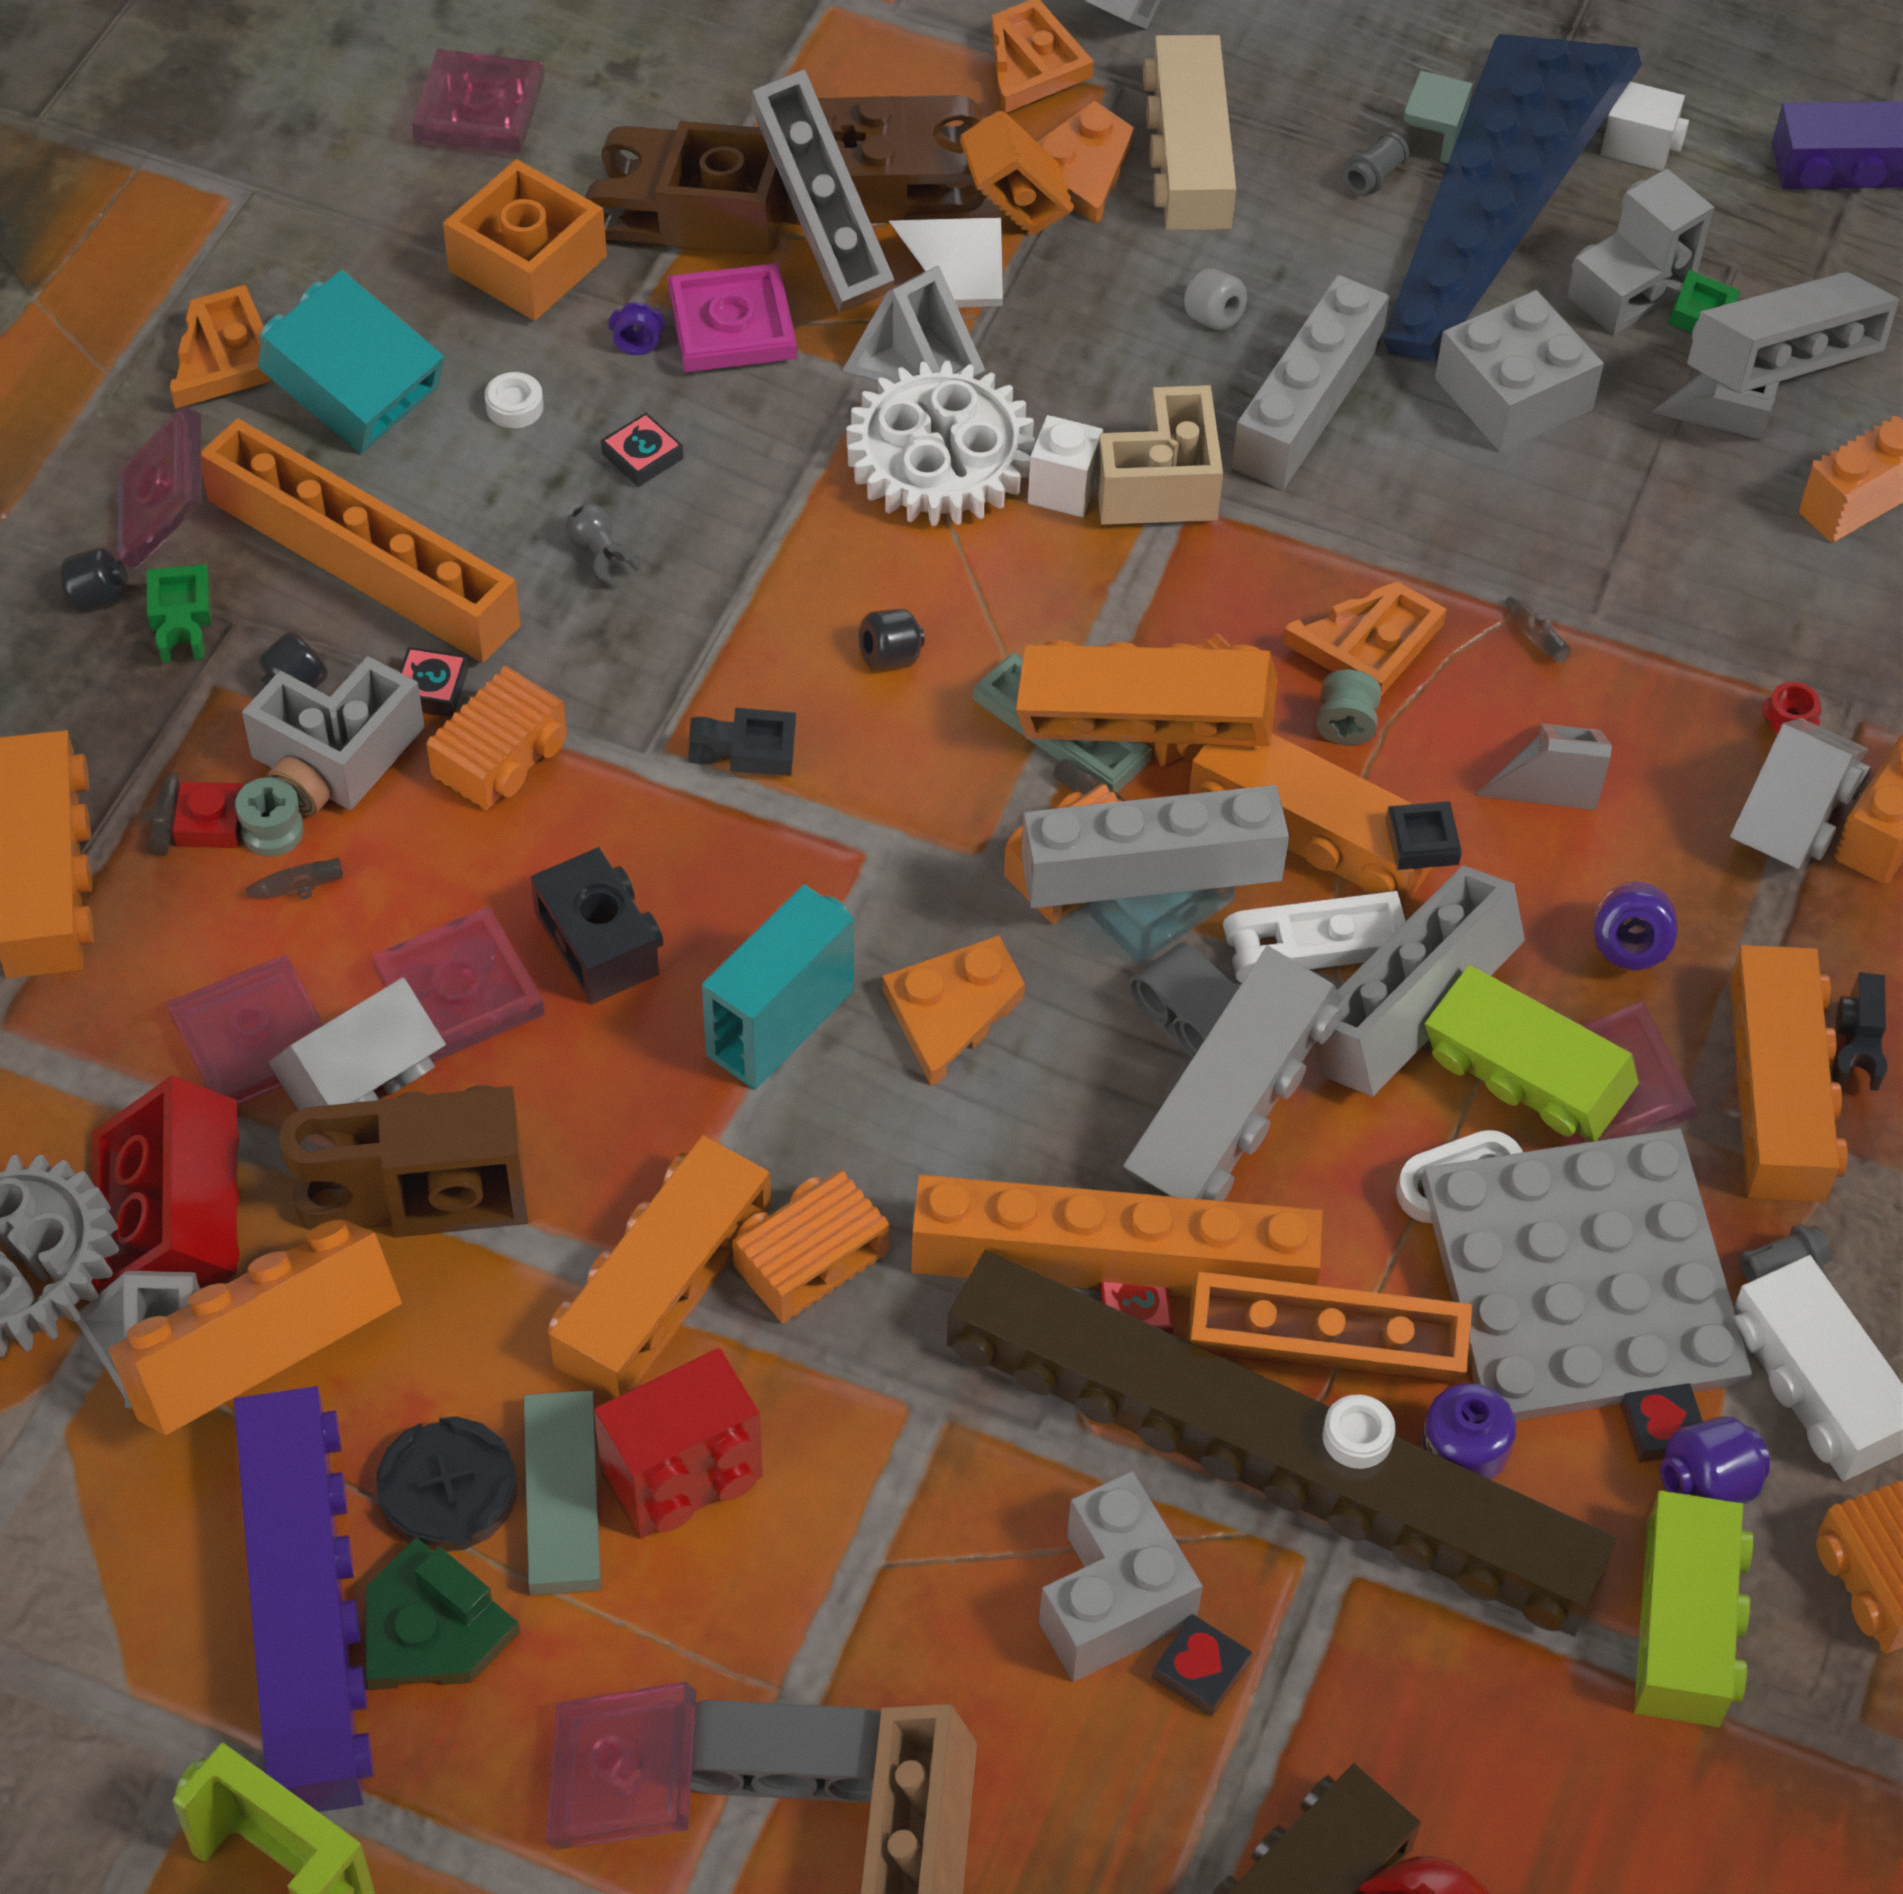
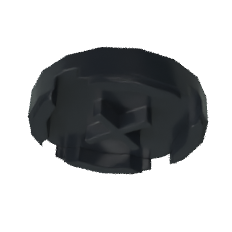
(447, 1484)

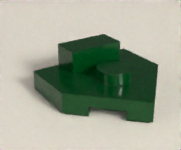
(431, 1621)

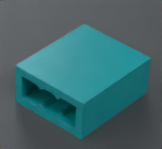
(349, 360)
(779, 986)

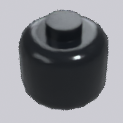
(93, 580)
(890, 639)
(295, 658)

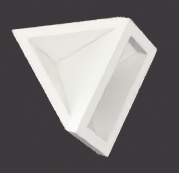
(965, 252)

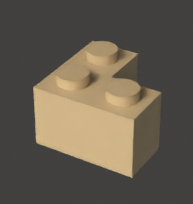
(1167, 471)

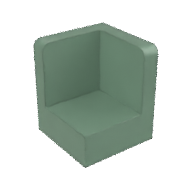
(1439, 106)

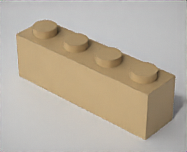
(1191, 134)

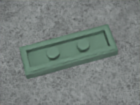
(1108, 761)
(561, 1493)

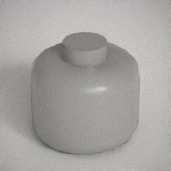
(1215, 299)

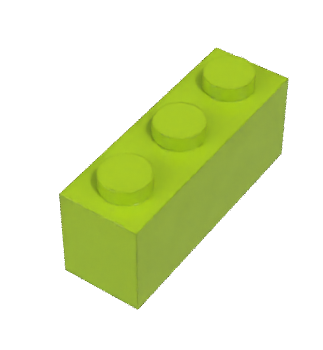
(1531, 1055)
(1692, 1609)

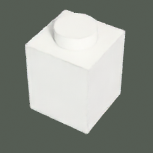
(1645, 126)
(1064, 466)

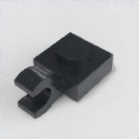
(755, 741)
(1864, 1023)

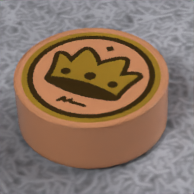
(307, 782)

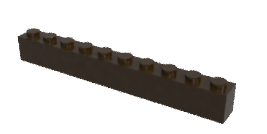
(1272, 1440)

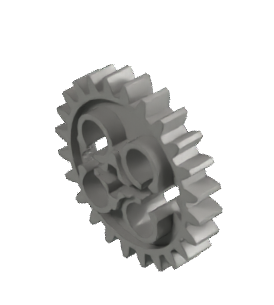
(52, 1224)

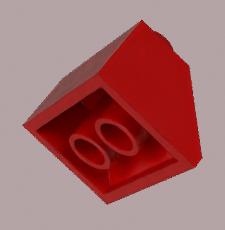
(171, 1182)

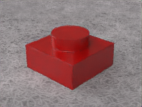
(207, 815)

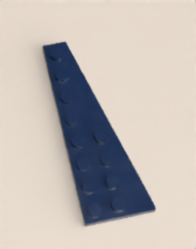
(1516, 145)

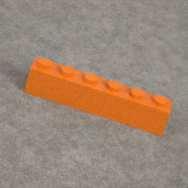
(361, 540)
(1109, 1235)

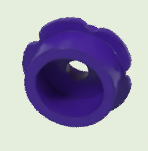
(636, 328)

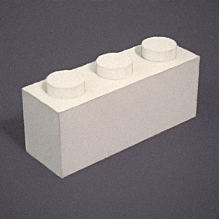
(1823, 1367)

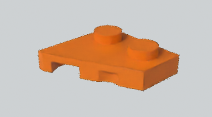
(1034, 55)
(1090, 156)
(219, 348)
(1370, 633)
(953, 1001)

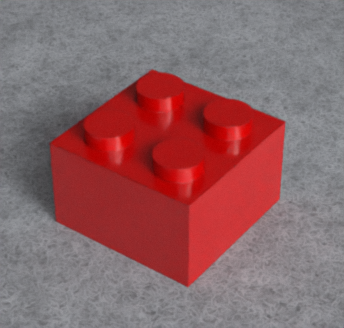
(680, 1443)

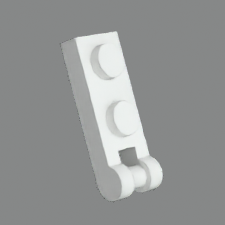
(1315, 932)

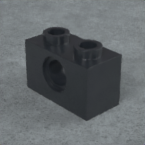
(604, 955)

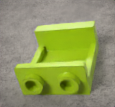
(237, 1797)

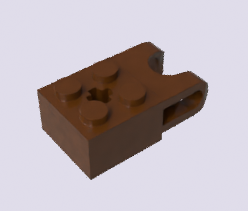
(904, 153)
(691, 187)
(412, 1162)

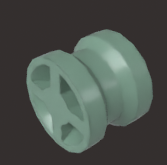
(1348, 707)
(282, 827)

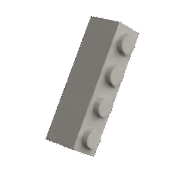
(821, 191)
(1792, 331)
(1309, 382)
(1154, 846)
(1399, 987)
(1236, 1080)

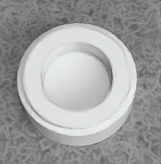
(514, 400)
(1358, 1431)

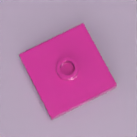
(731, 317)

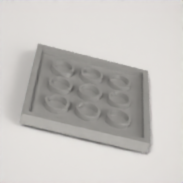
(1586, 1273)

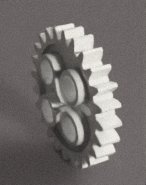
(912, 467)

